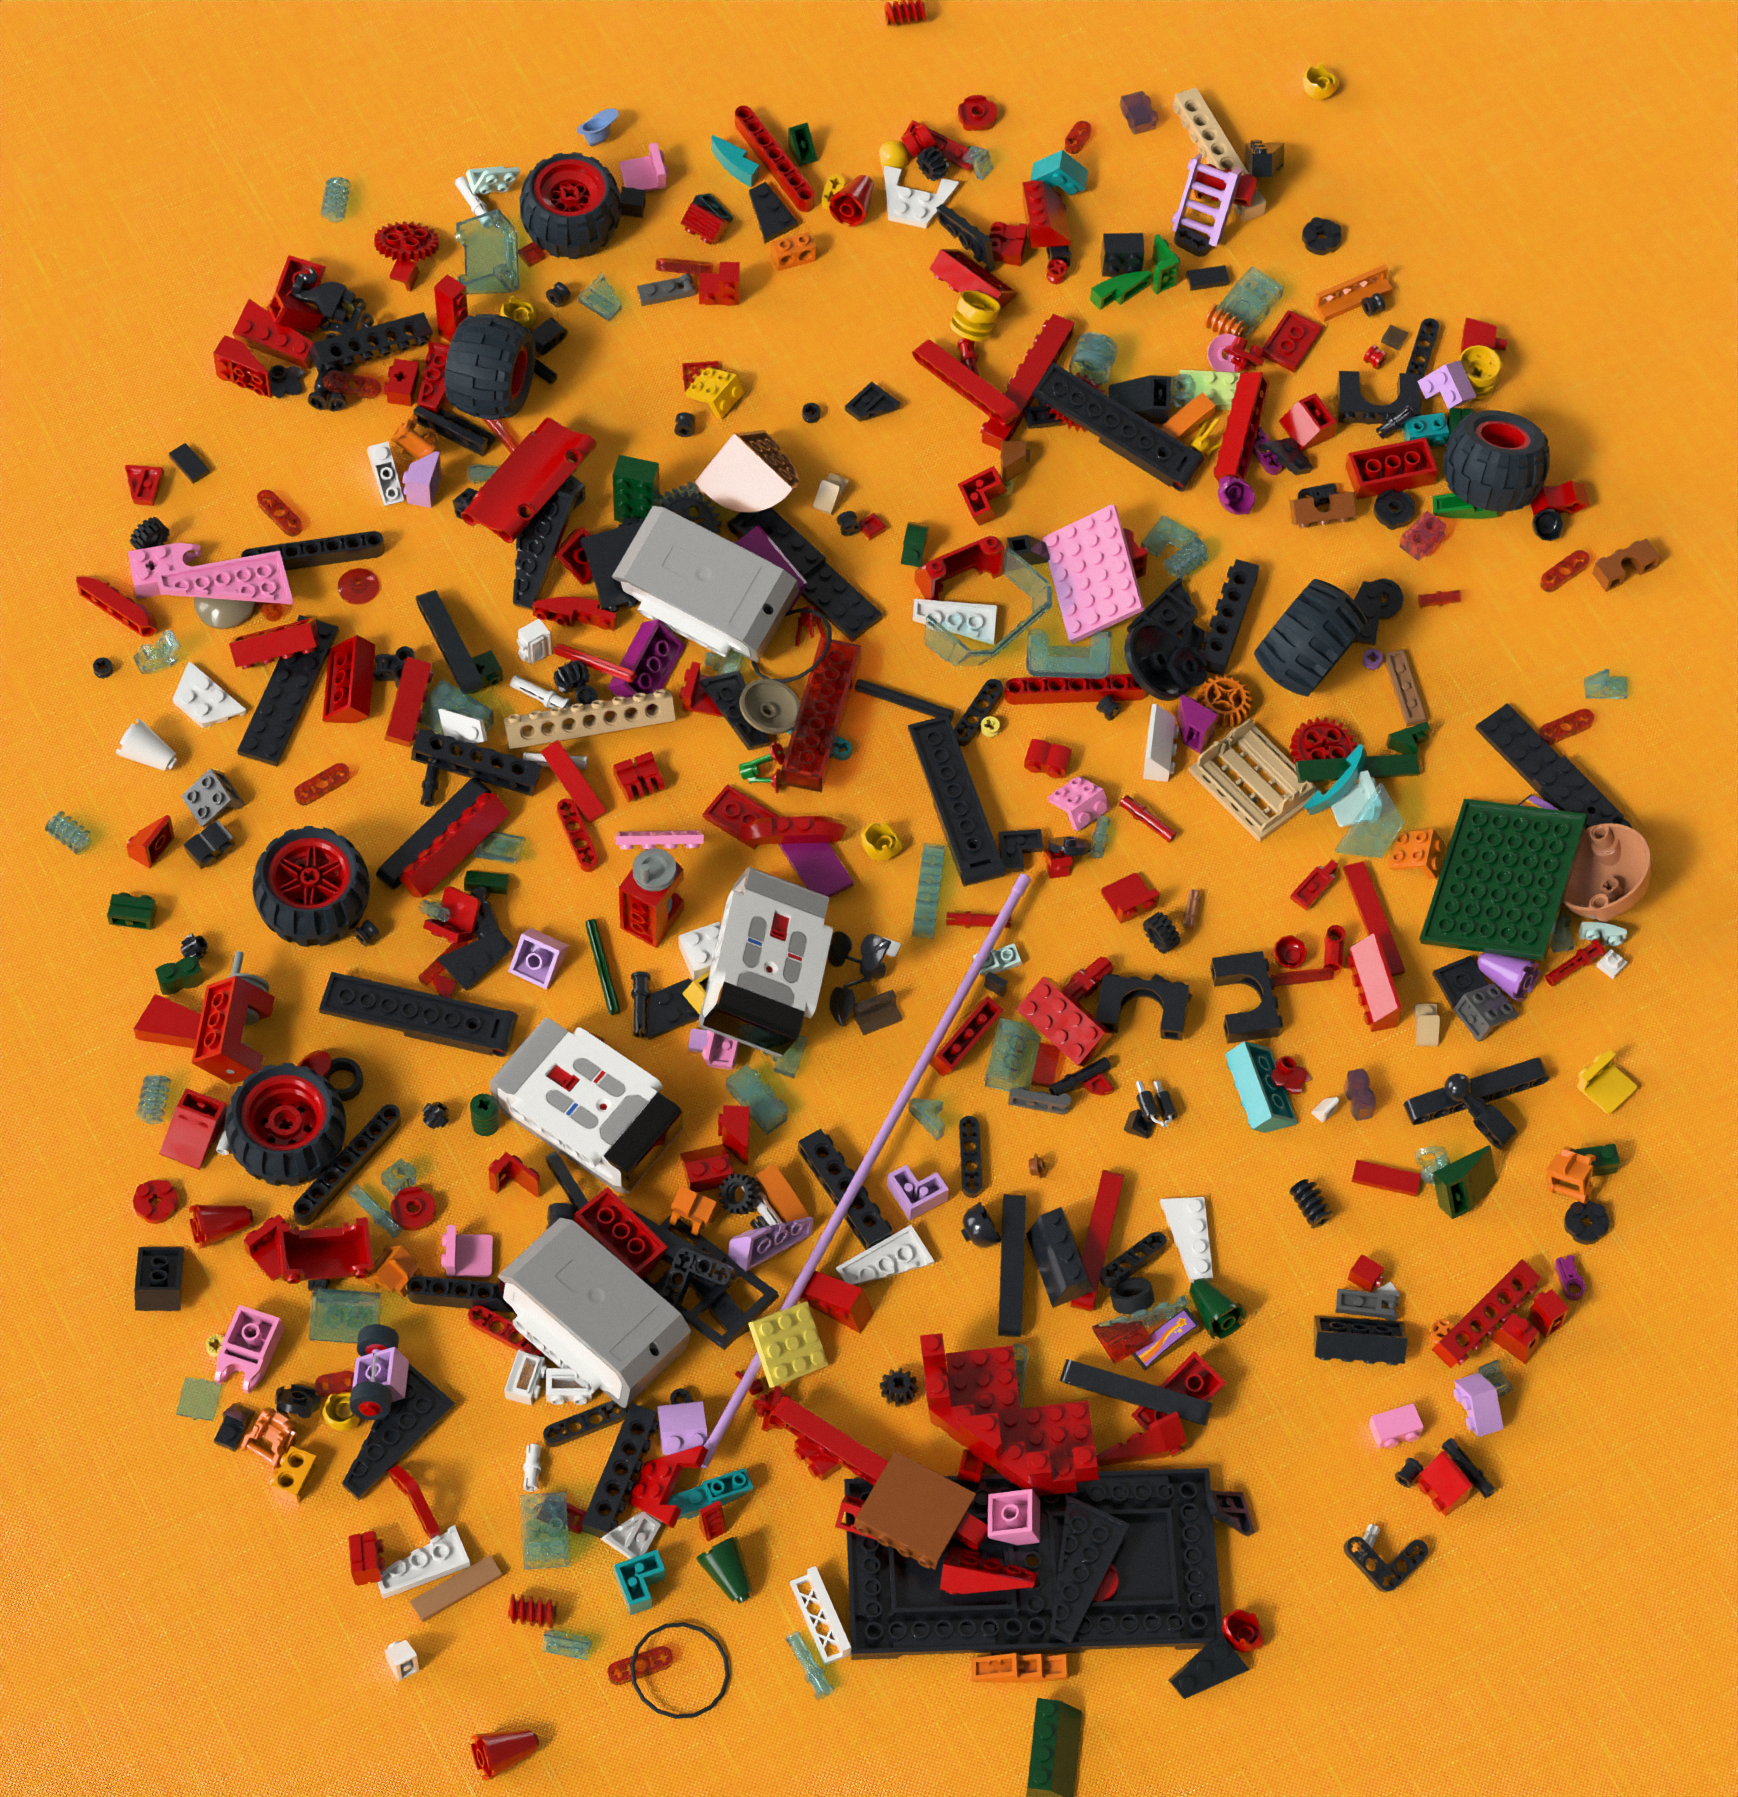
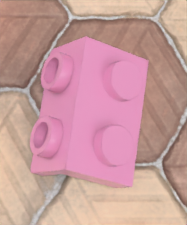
(720, 1051)

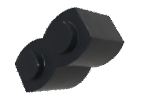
(209, 845)

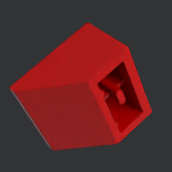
(1309, 422)

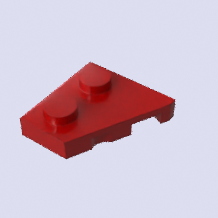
(144, 483)

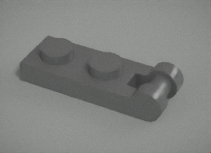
(666, 290)
(1040, 1101)
(1367, 1304)

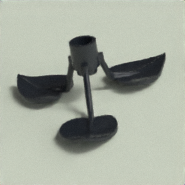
(873, 951)

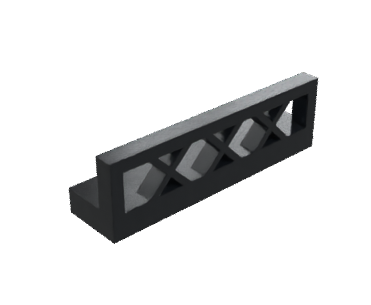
(454, 432)

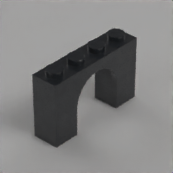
(1355, 409)
(1252, 971)
(1119, 990)

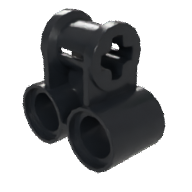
(392, 665)

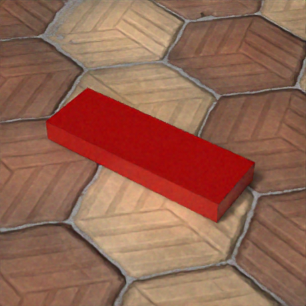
(1386, 1178)

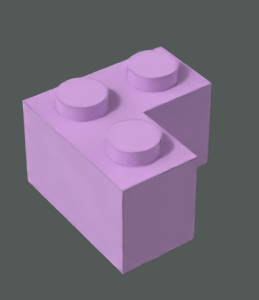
(1449, 382)
(916, 1196)
(1481, 1402)

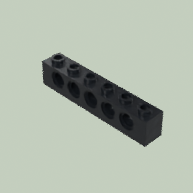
(415, 324)
(1247, 575)
(482, 771)
(820, 1143)
(636, 1418)

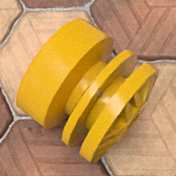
(975, 315)
(1482, 369)

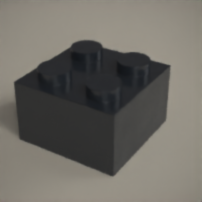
(1121, 253)

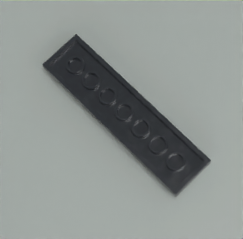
(285, 699)

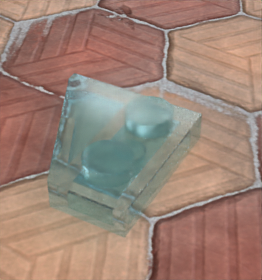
(600, 298)

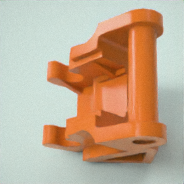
(412, 442)
(1572, 1169)
(695, 1208)
(393, 1270)
(276, 1429)

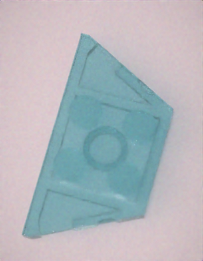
(1373, 827)

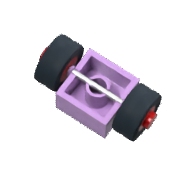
(378, 1373)

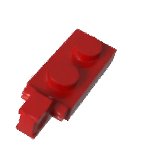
(1314, 885)

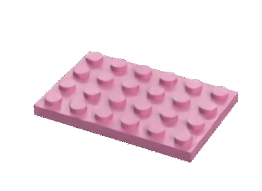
(1093, 574)
(669, 839)

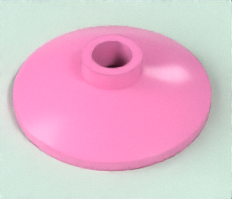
(1214, 352)

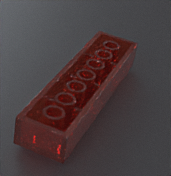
(821, 716)

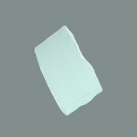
(1609, 933)
(1001, 960)

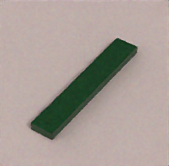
(1377, 766)

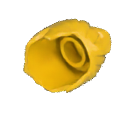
(1319, 82)
(519, 311)
(881, 841)
(338, 1412)

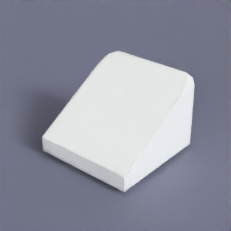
(1325, 1109)

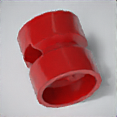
(918, 140)

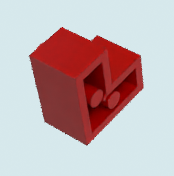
(720, 287)
(979, 490)

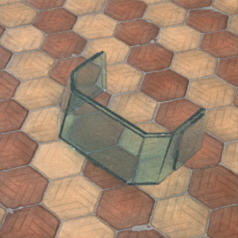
(1024, 577)

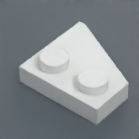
(462, 727)

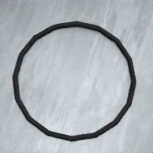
(817, 662)
(662, 1712)

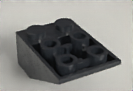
(1145, 396)

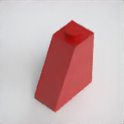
(294, 313)

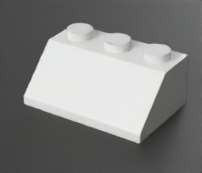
(1160, 745)

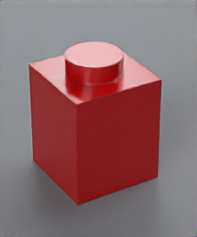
(1366, 1273)

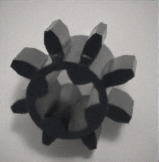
(194, 946)
(435, 1115)

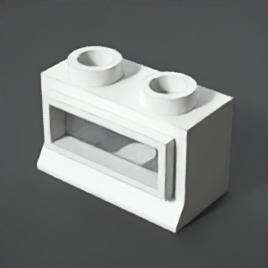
(534, 642)
(525, 1377)
(563, 1388)

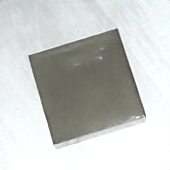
(1394, 337)

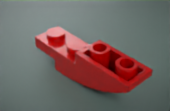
(568, 609)

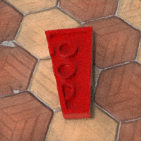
(433, 385)

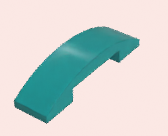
(1321, 802)

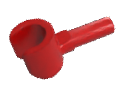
(756, 1386)

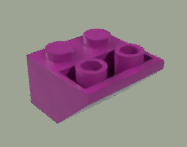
(1195, 723)

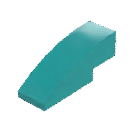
(735, 161)

